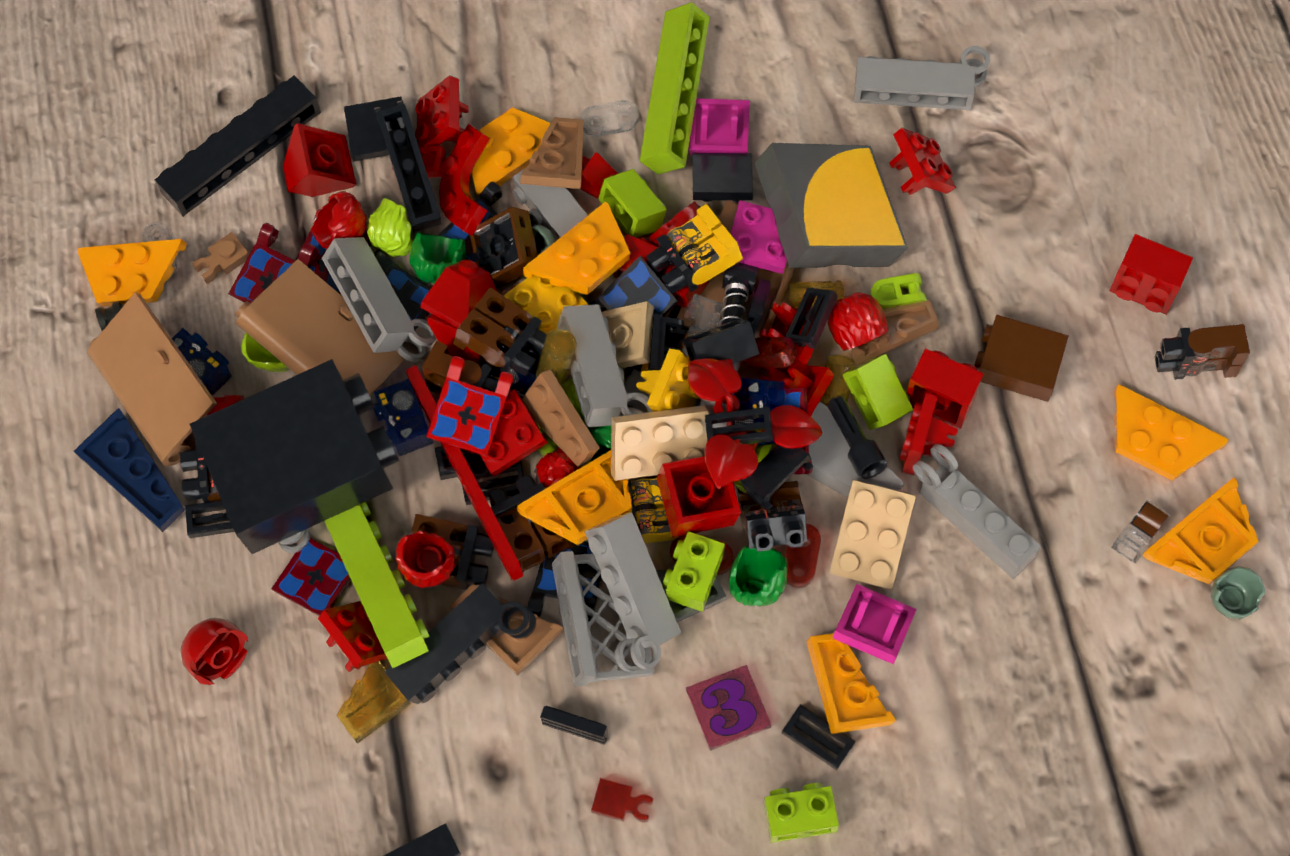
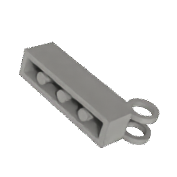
(920, 82)
(549, 206)
(373, 299)
(595, 367)
(975, 514)
(634, 589)

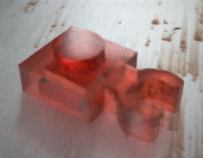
(615, 800)

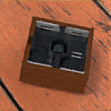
(505, 245)

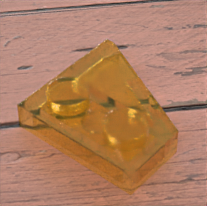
(371, 703)

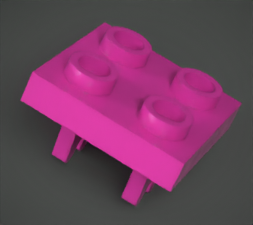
(720, 126)
(758, 237)
(874, 623)

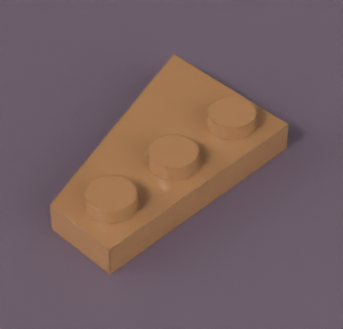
(558, 157)
(559, 418)

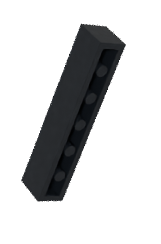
(237, 145)

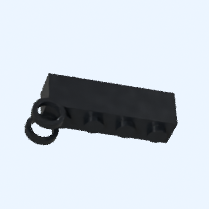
(408, 167)
(456, 639)

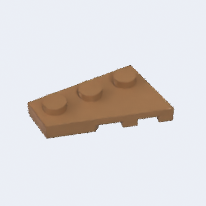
(904, 325)
(519, 652)

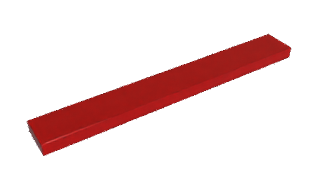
(468, 482)

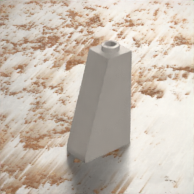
(831, 458)

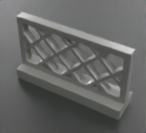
(576, 623)

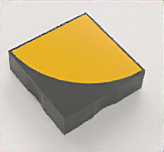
(830, 205)

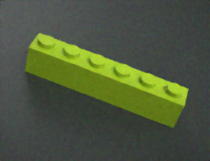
(674, 89)
(378, 585)

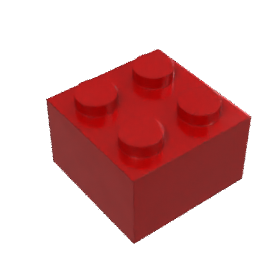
(1151, 274)
(950, 381)
(693, 500)

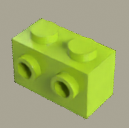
(633, 203)
(878, 391)
(694, 571)
(800, 812)

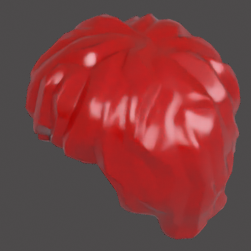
(339, 219)
(856, 320)
(425, 559)

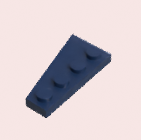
(128, 468)

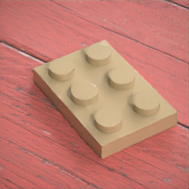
(631, 332)
(650, 439)
(872, 534)

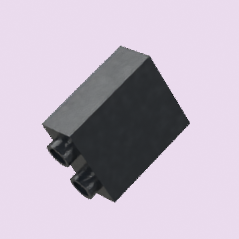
(295, 455)

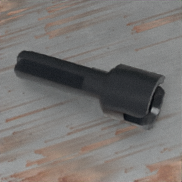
(863, 452)

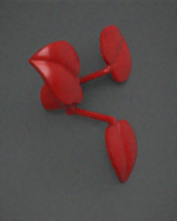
(728, 458)

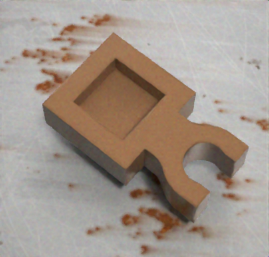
(224, 255)

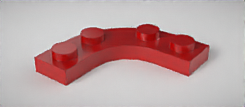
(454, 185)

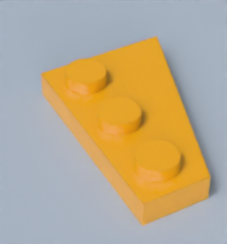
(844, 690)

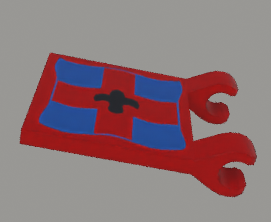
(466, 413)

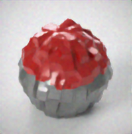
(554, 467)

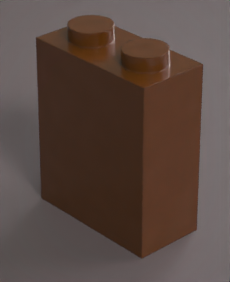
(1021, 357)

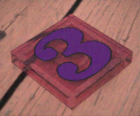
(728, 707)

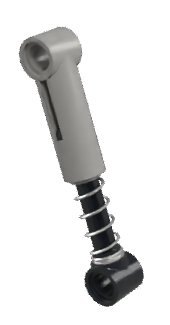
(738, 284)

